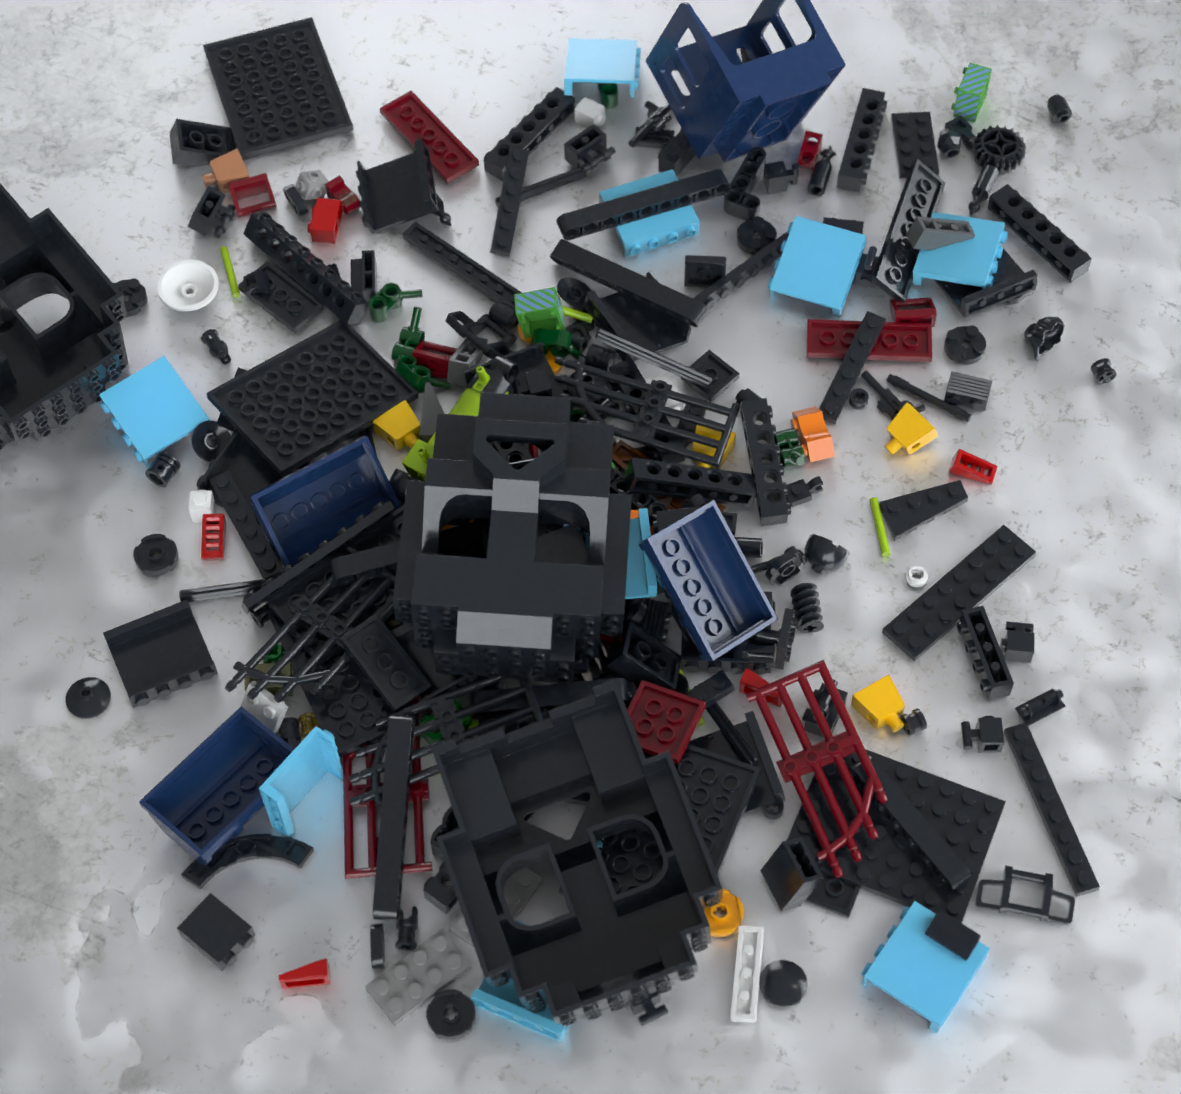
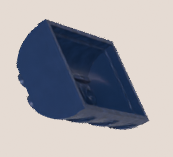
(321, 500)
(708, 581)
(217, 786)

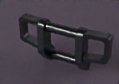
(471, 329)
(1048, 892)

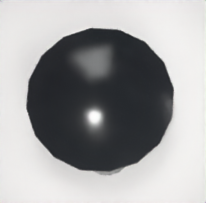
(783, 983)

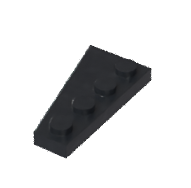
(911, 510)

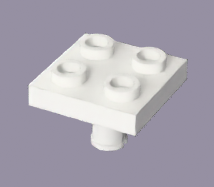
(265, 708)

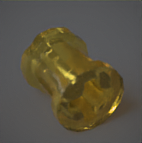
(305, 723)

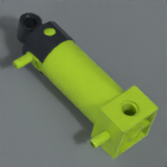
(485, 380)

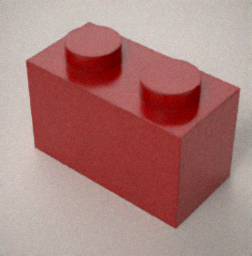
(325, 220)

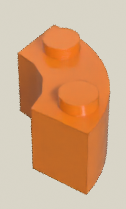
(812, 433)

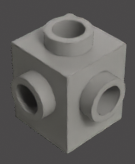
(311, 184)

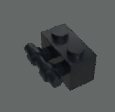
(588, 149)
(207, 210)
(828, 710)

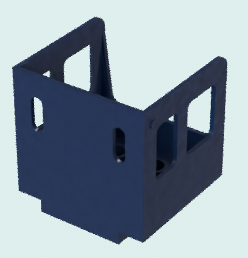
(739, 103)

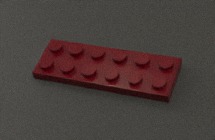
(416, 121)
(895, 342)

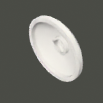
(186, 278)

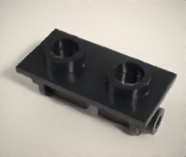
(1041, 706)

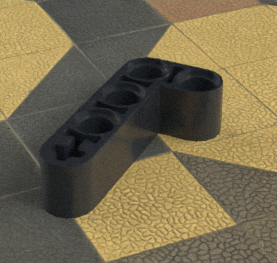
(739, 200)

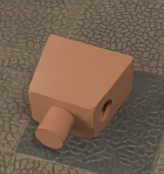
(226, 170)

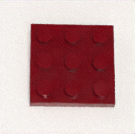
(664, 719)

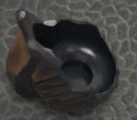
(1043, 335)

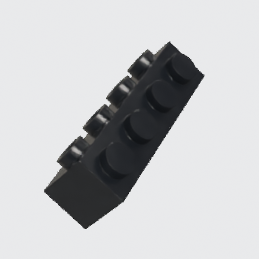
(676, 154)
(985, 653)

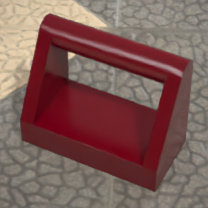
(251, 187)
(914, 315)
(436, 363)

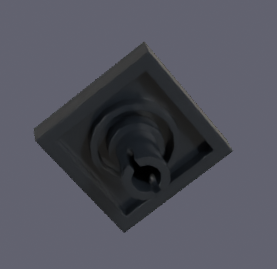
(782, 638)

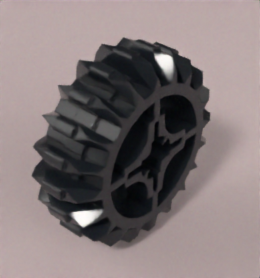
(999, 148)

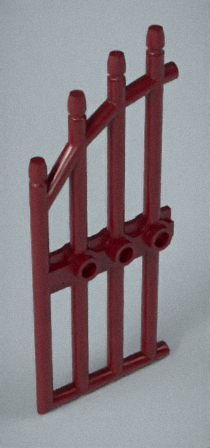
(822, 754)
(418, 793)

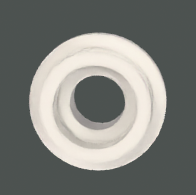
(919, 572)

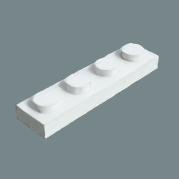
(747, 974)

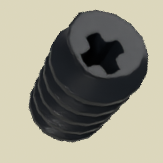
(807, 608)

